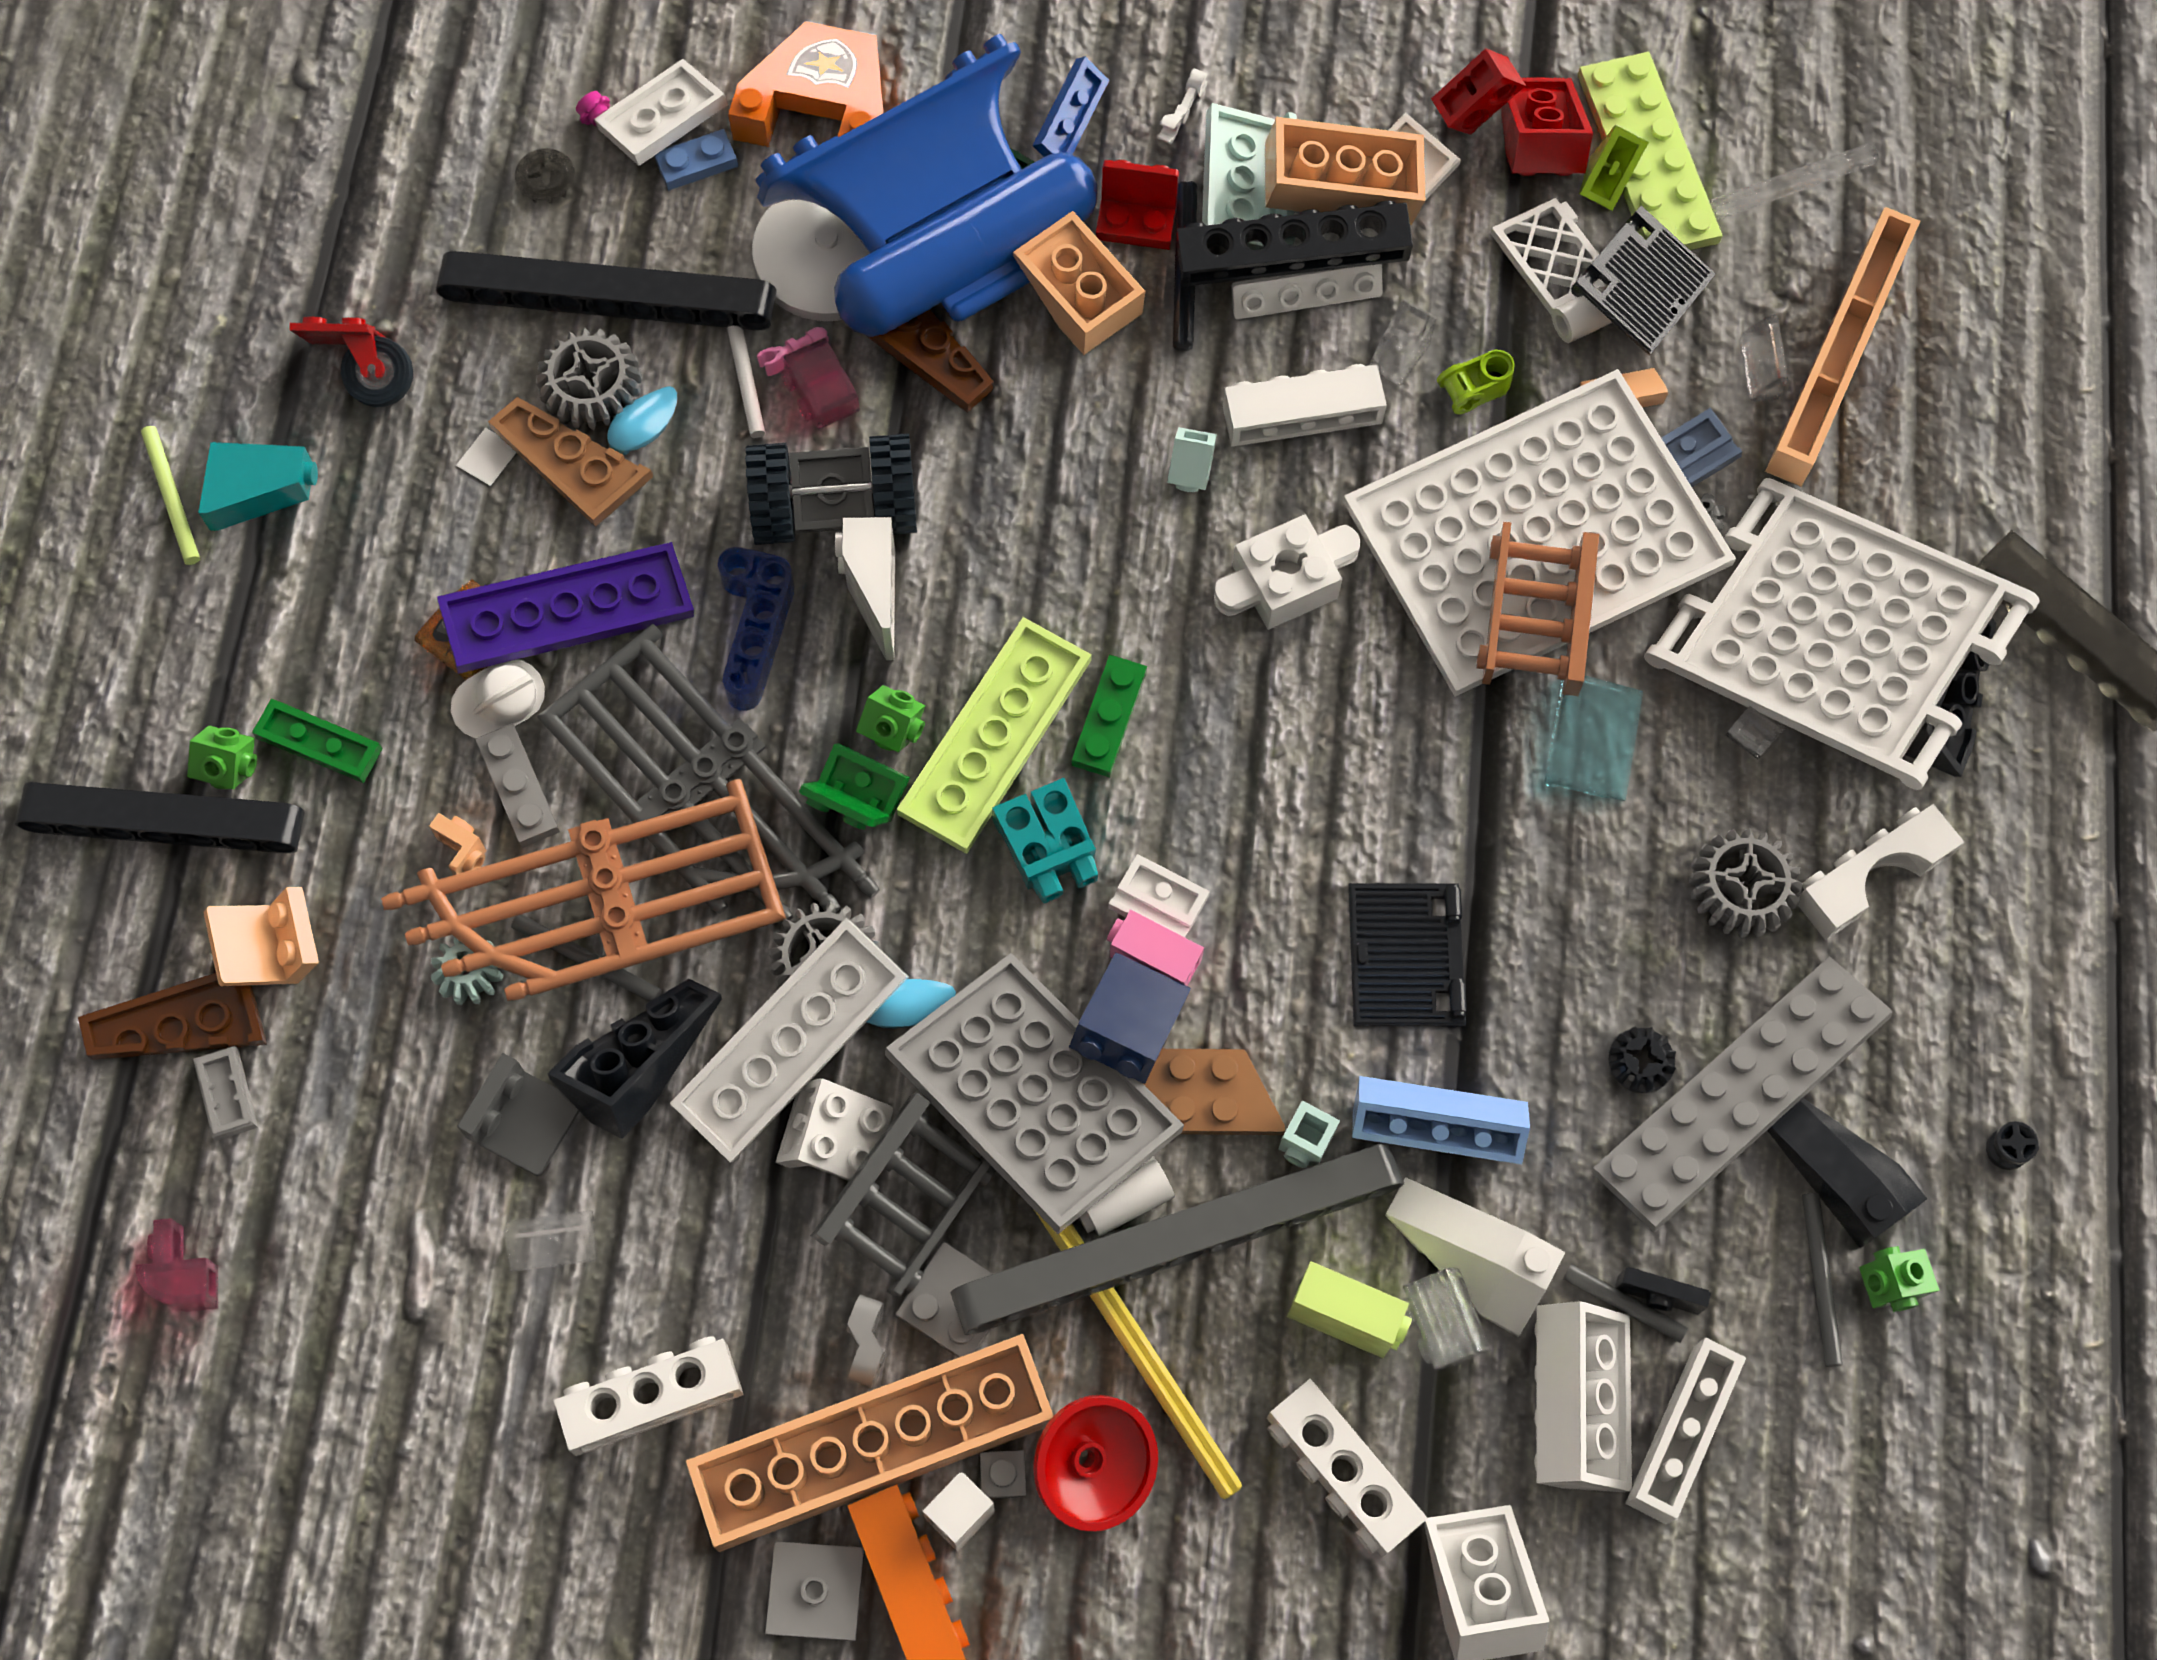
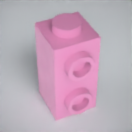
(1155, 947)

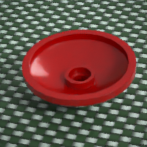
(1117, 1469)

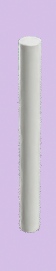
(746, 382)

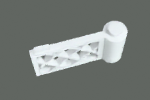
(1570, 315)
(1131, 1198)

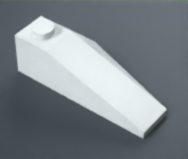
(1498, 1261)

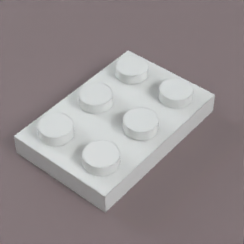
(661, 112)

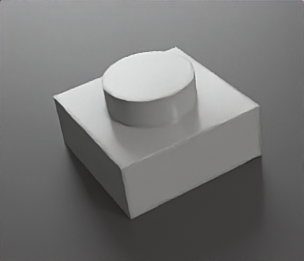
(1003, 1474)

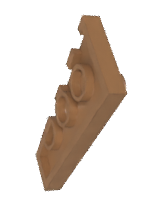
(573, 464)

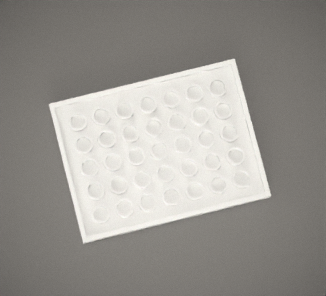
(1553, 474)

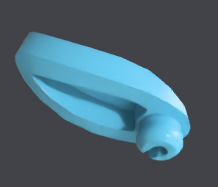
(642, 420)
(912, 1003)

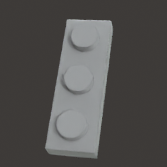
(517, 785)

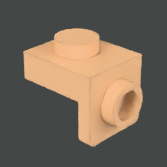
(460, 837)

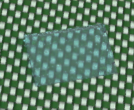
(1594, 739)

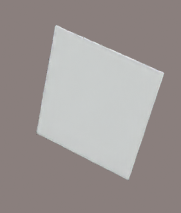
(486, 457)

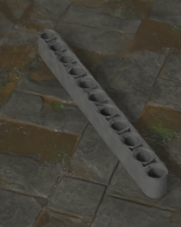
(1175, 1239)

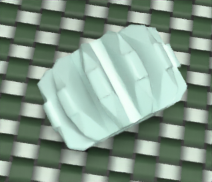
(463, 985)

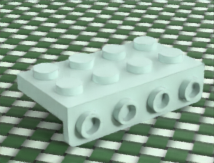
(1236, 167)

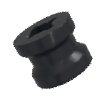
(2017, 1137)

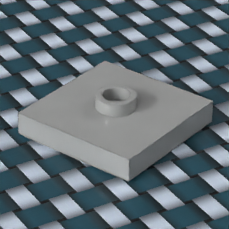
(815, 1591)

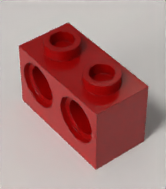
(1478, 91)

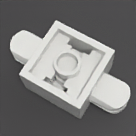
(1290, 587)

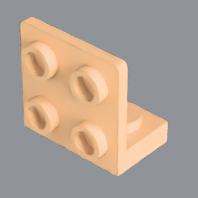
(262, 942)

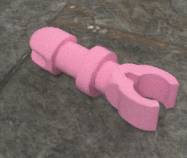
(773, 357)

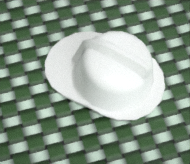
(497, 698)

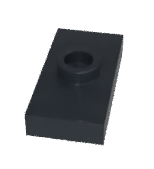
(1662, 1292)

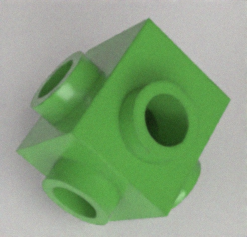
(891, 719)
(221, 757)
(1898, 1278)

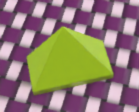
(1612, 166)

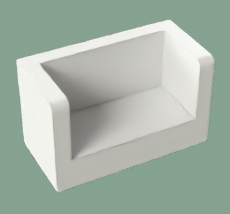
(959, 1511)

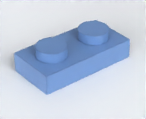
(696, 159)

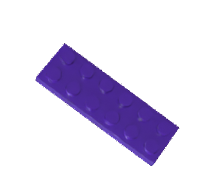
(564, 607)

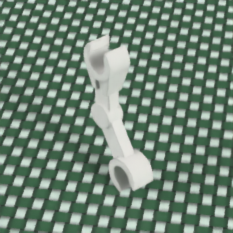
(1171, 122)

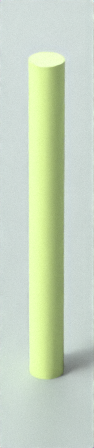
(170, 495)

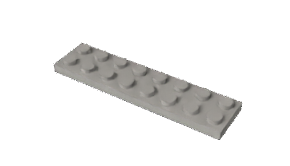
(1741, 1093)

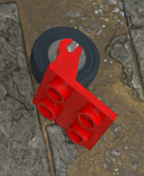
(373, 367)

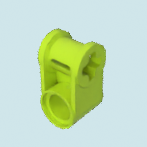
(1471, 383)

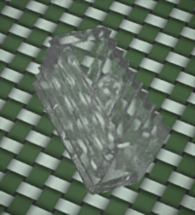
(1445, 1319)

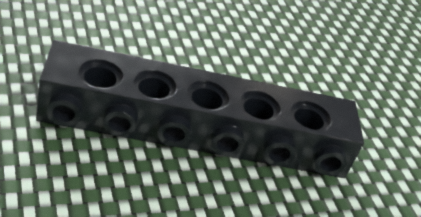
(1278, 258)

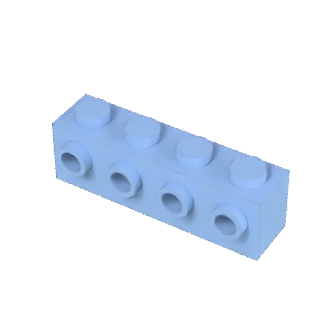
(1440, 1120)

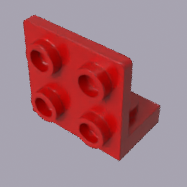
(1137, 204)

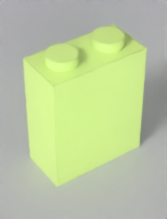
(1350, 1311)

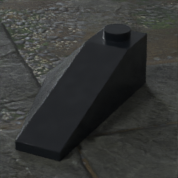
(628, 1068)
(1852, 1177)

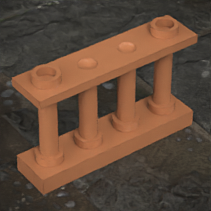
(1575, 594)

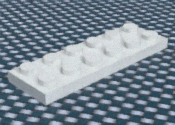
(789, 1040)

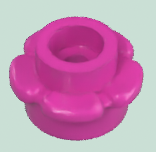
(592, 106)

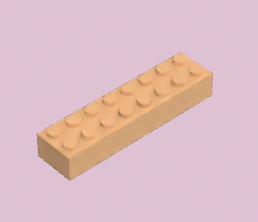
(869, 1443)

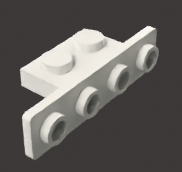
(1305, 290)

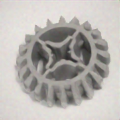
(569, 392)
(1777, 881)
(809, 928)

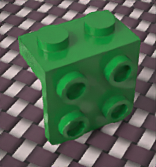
(856, 788)

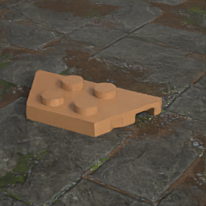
(1214, 1092)

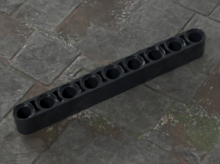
(606, 290)

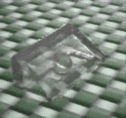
(1764, 360)
(551, 1240)

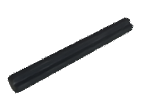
(1184, 296)

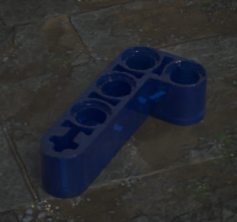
(751, 630)

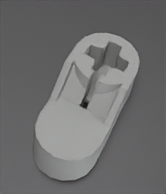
(869, 1355)

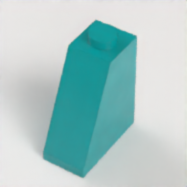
(253, 481)

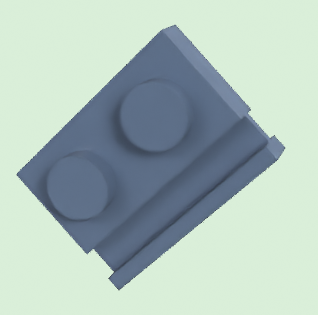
(1702, 447)

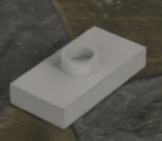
(225, 1093)

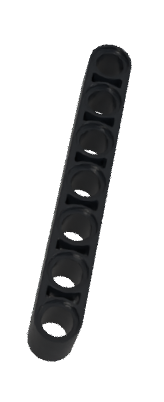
(160, 817)

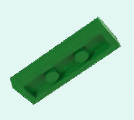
(1109, 716)
(317, 740)

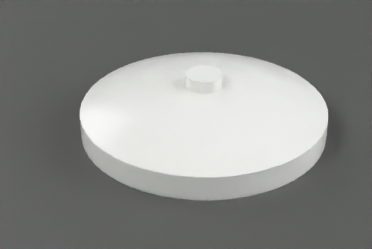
(802, 254)

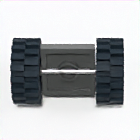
(827, 485)

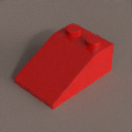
(1546, 128)

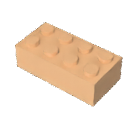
(1341, 166)

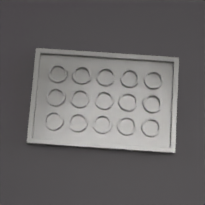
(1026, 1100)

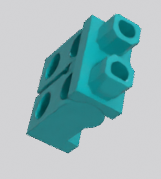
(1052, 852)

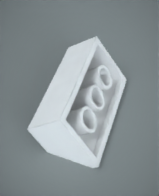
(1583, 1398)

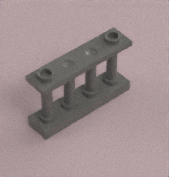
(863, 1191)

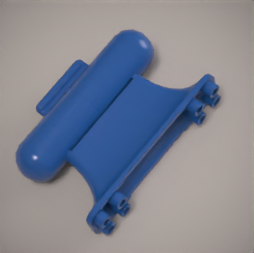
(933, 198)

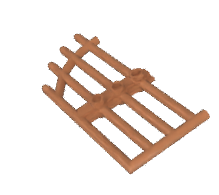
(609, 894)

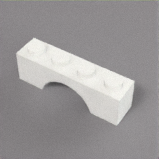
(1917, 845)

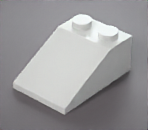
(868, 561)
(1486, 1585)

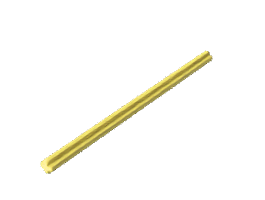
(1158, 1378)

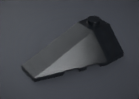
(1960, 699)

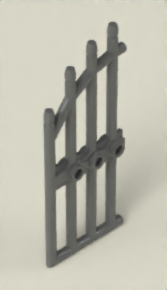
(698, 776)

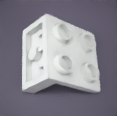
(832, 1128)

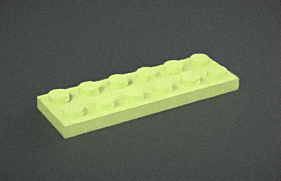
(1665, 179)
(994, 735)

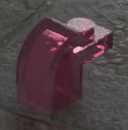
(171, 1279)

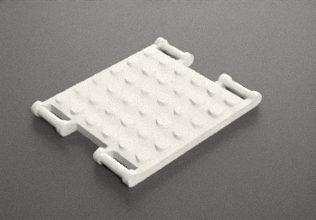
(1842, 630)

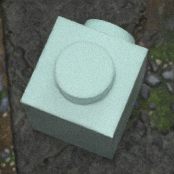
(1191, 459)
(1308, 1136)

